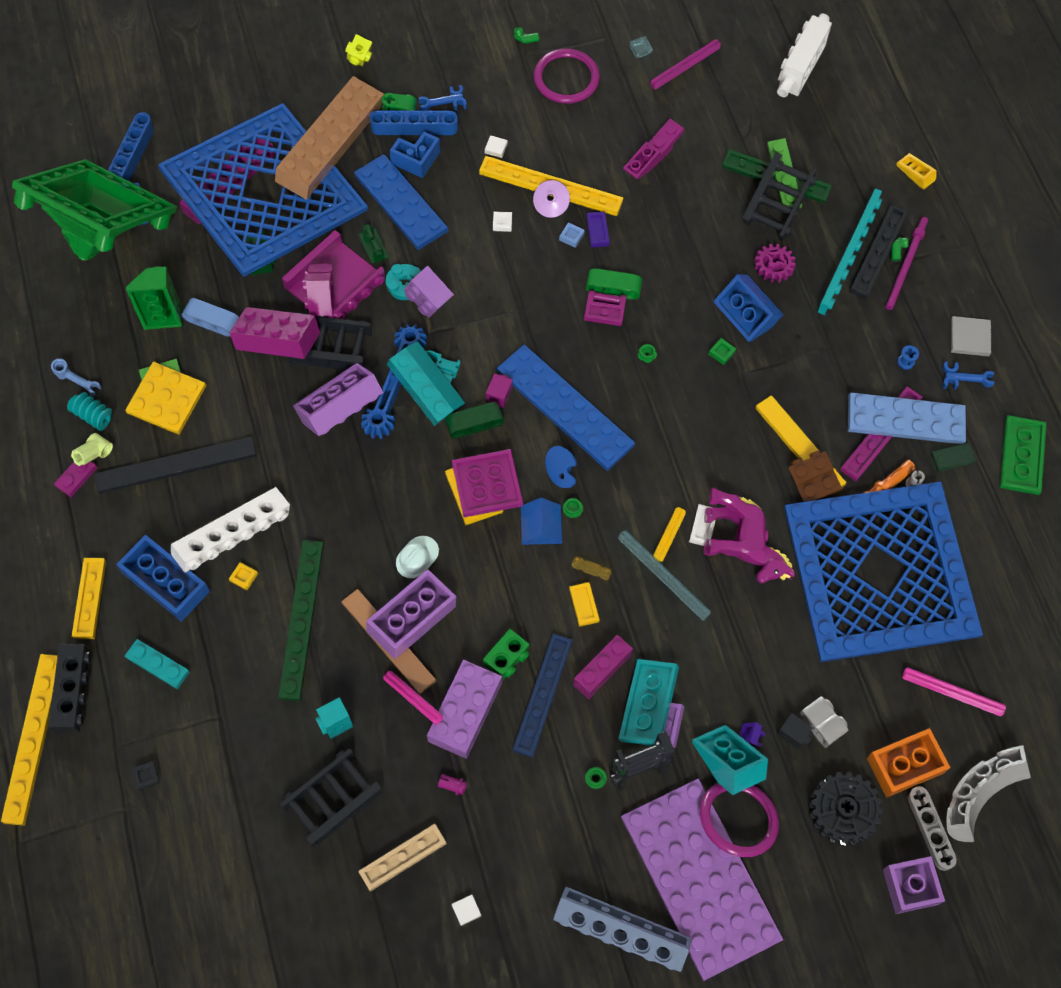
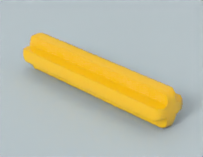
(669, 534)

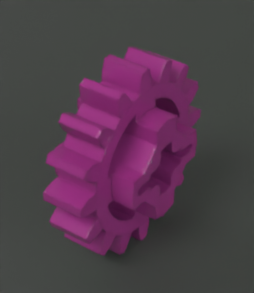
(773, 261)

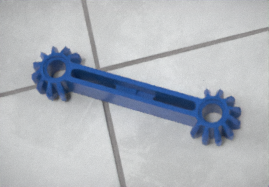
(391, 384)

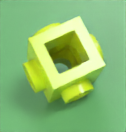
(359, 50)

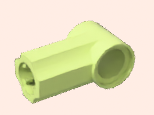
(94, 447)

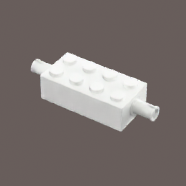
(804, 55)

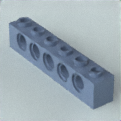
(633, 925)

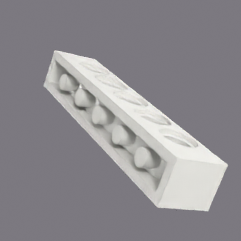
(201, 539)

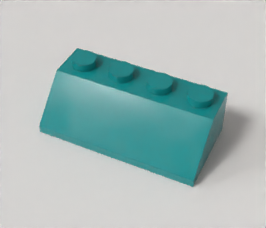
(425, 383)

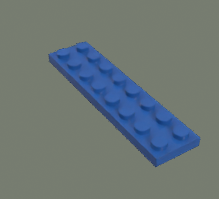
(566, 407)

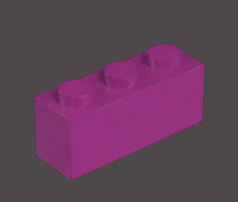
(602, 667)

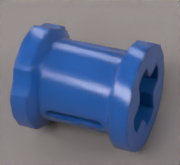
(909, 357)

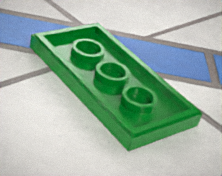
(1023, 455)

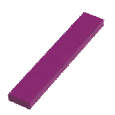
(871, 446)

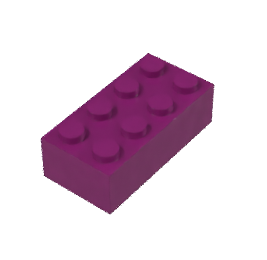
(275, 332)

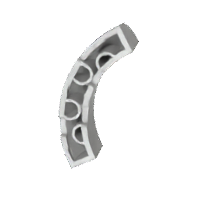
(979, 786)

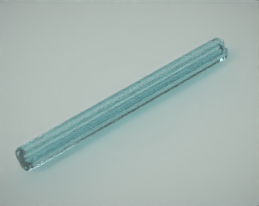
(664, 575)

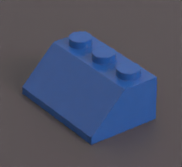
(747, 307)

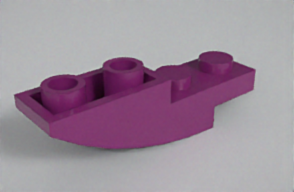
(653, 152)

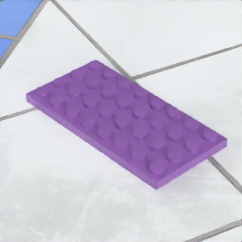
(699, 883)

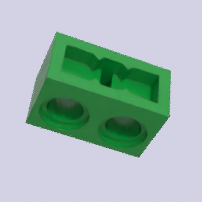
(502, 652)

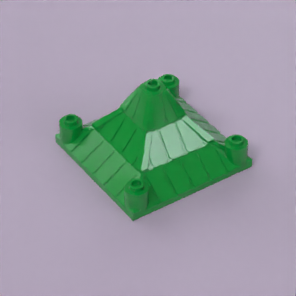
(91, 205)

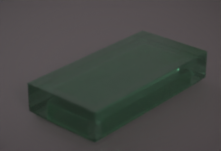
(953, 457)

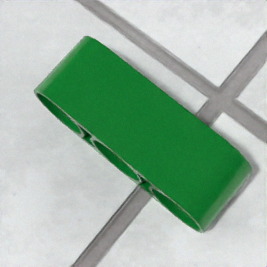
(614, 283)

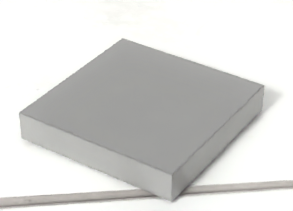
(970, 336)

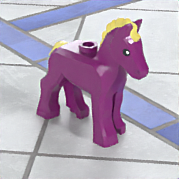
(750, 536)

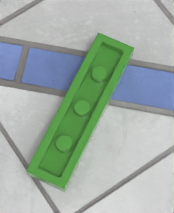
(780, 146)

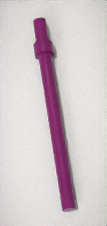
(918, 235)

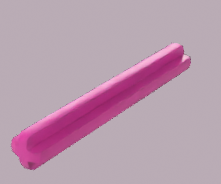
(413, 697)

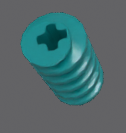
(90, 410)

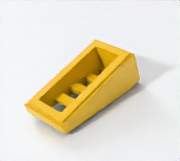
(924, 179)

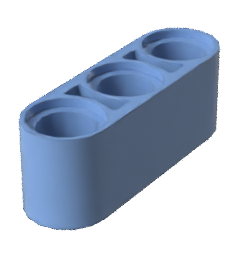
(209, 316)

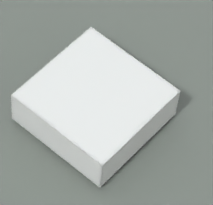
(496, 146)
(502, 221)
(466, 910)

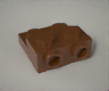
(815, 477)

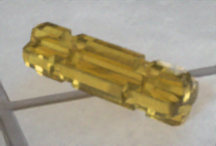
(591, 568)

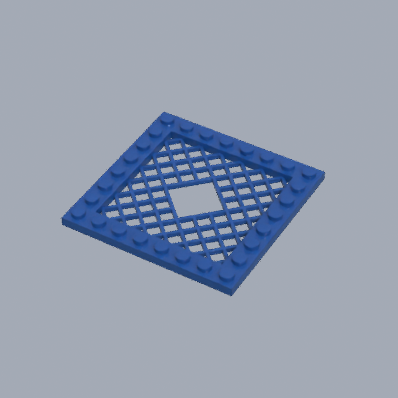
(245, 260)
(828, 645)

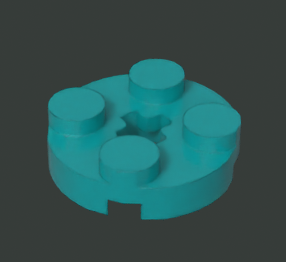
(394, 277)

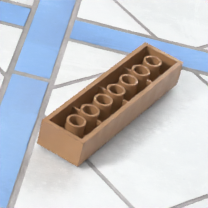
(328, 138)

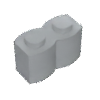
(825, 723)

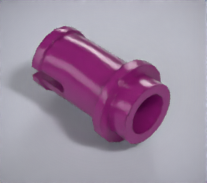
(452, 784)

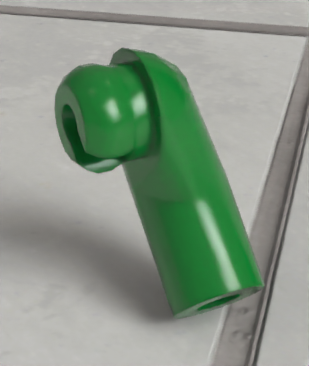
(525, 38)
(897, 246)

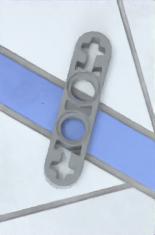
(935, 827)

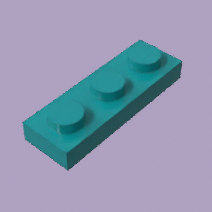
(157, 664)

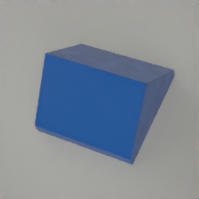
(541, 522)

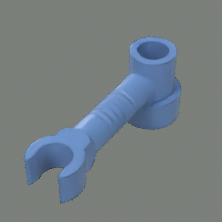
(61, 369)

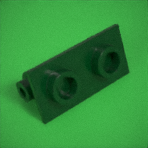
(373, 244)

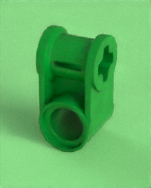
(398, 102)

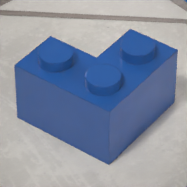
(417, 157)

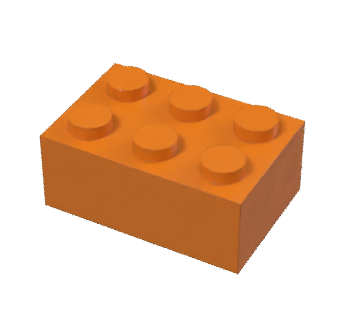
(908, 762)

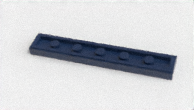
(542, 695)

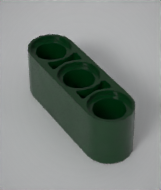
(474, 420)

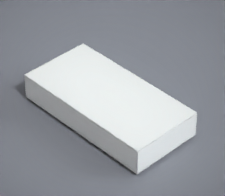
(701, 530)

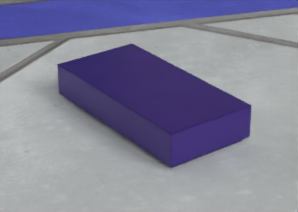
(597, 229)

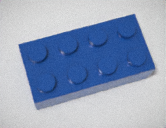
(163, 578)

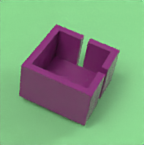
(319, 290)

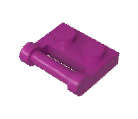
(605, 312)

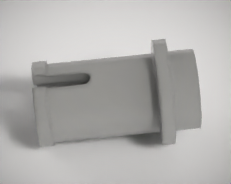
(915, 479)

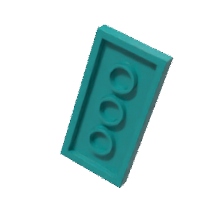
(648, 701)

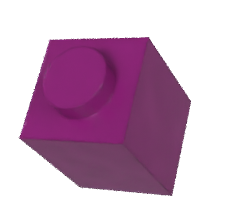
(499, 389)

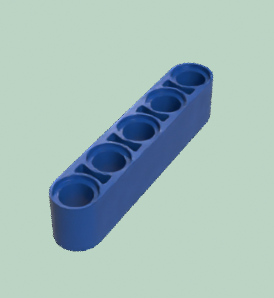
(414, 122)
(132, 146)

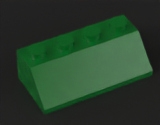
(155, 299)

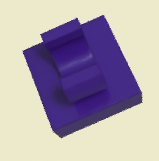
(751, 732)

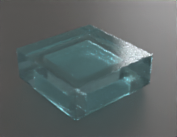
(640, 47)

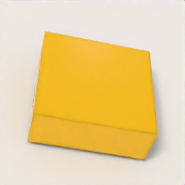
(243, 576)

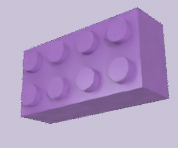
(338, 399)
(411, 614)
(465, 709)

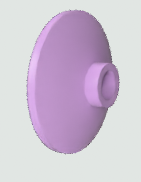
(557, 205)

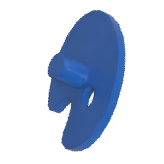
(560, 461)

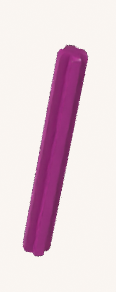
(685, 64)

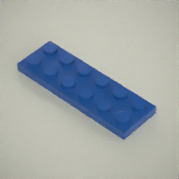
(401, 202)

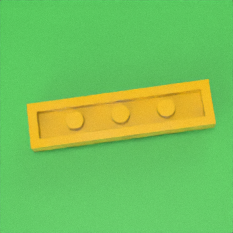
(89, 598)

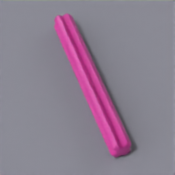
(954, 691)

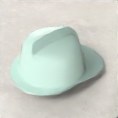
(417, 556)

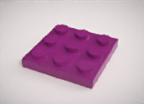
(487, 483)

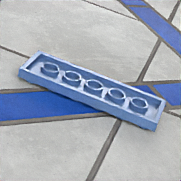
(906, 418)

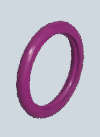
(566, 99)
(721, 843)

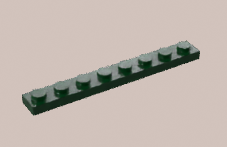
(301, 621)

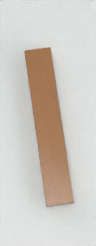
(407, 662)

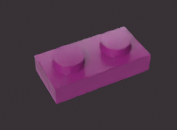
(74, 478)

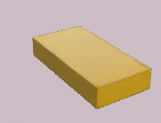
(584, 604)

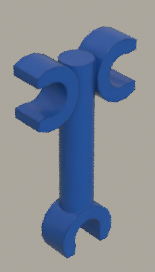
(455, 98)
(952, 376)

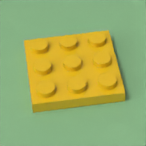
(166, 398)

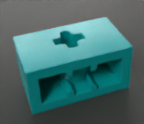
(333, 718)

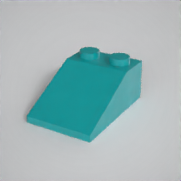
(731, 759)

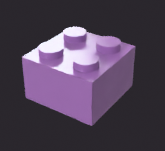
(427, 292)
(913, 885)

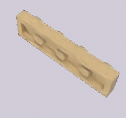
(402, 857)

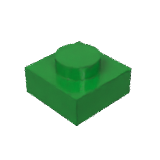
(722, 351)

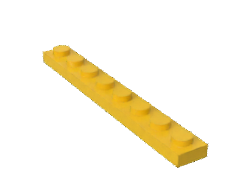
(532, 179)
(30, 744)

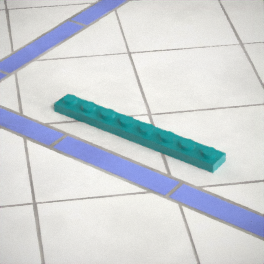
(848, 258)

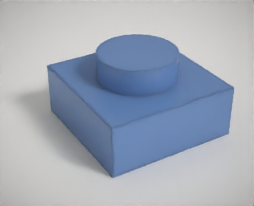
(571, 235)

